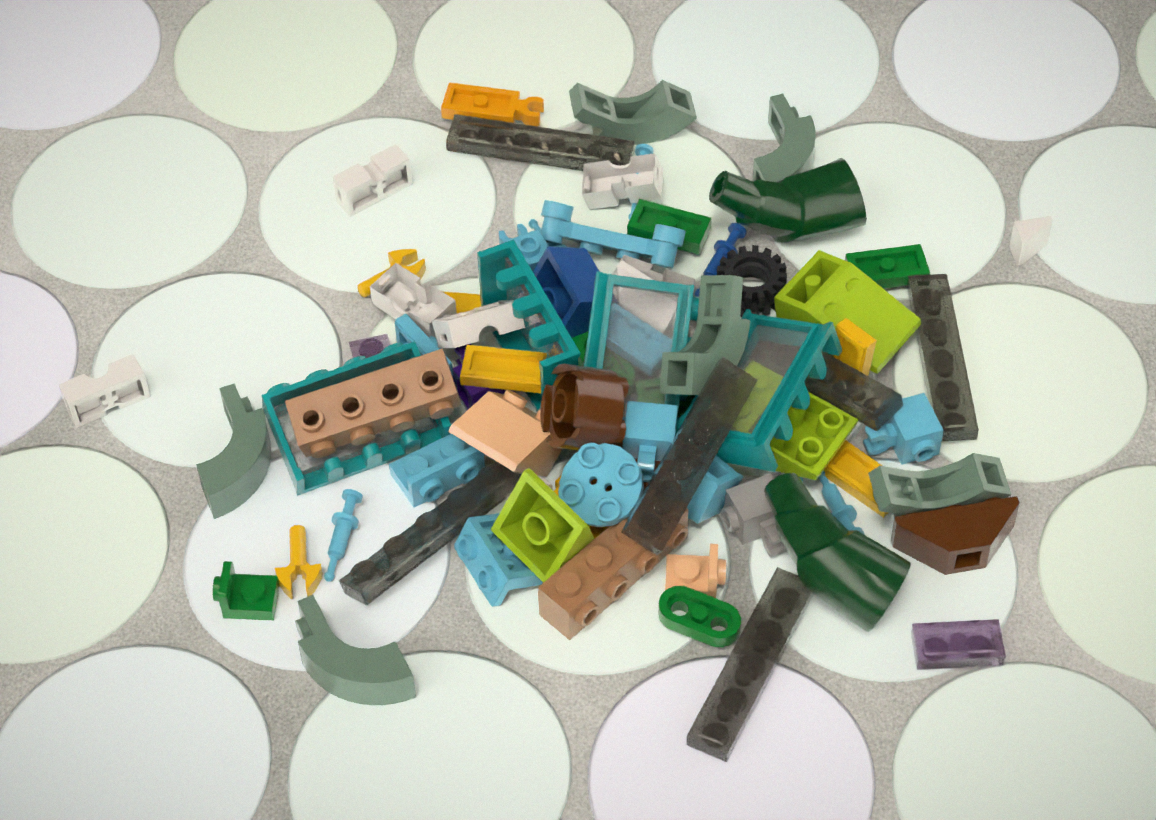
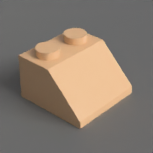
(507, 433)

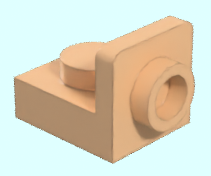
(696, 571)

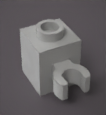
(751, 515)

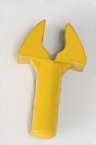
(402, 257)
(298, 564)

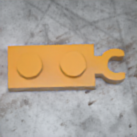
(491, 104)

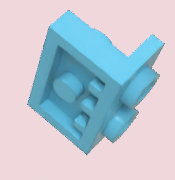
(436, 469)
(491, 561)

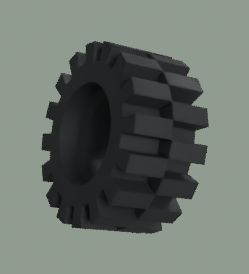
(759, 266)

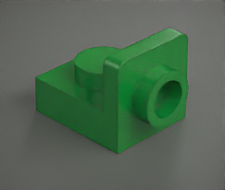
(245, 594)

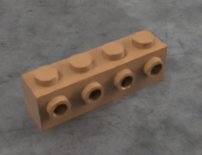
(373, 404)
(599, 577)

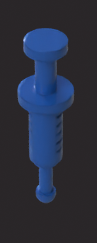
(722, 247)

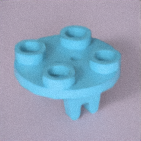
(610, 467)

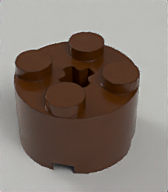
(584, 407)

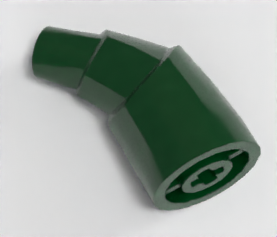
(799, 206)
(832, 562)

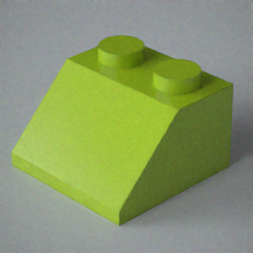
(540, 527)

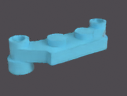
(661, 248)

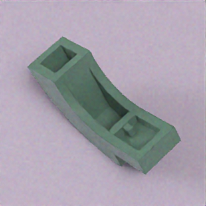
(638, 118)
(795, 139)
(716, 335)
(243, 464)
(959, 483)
(347, 671)

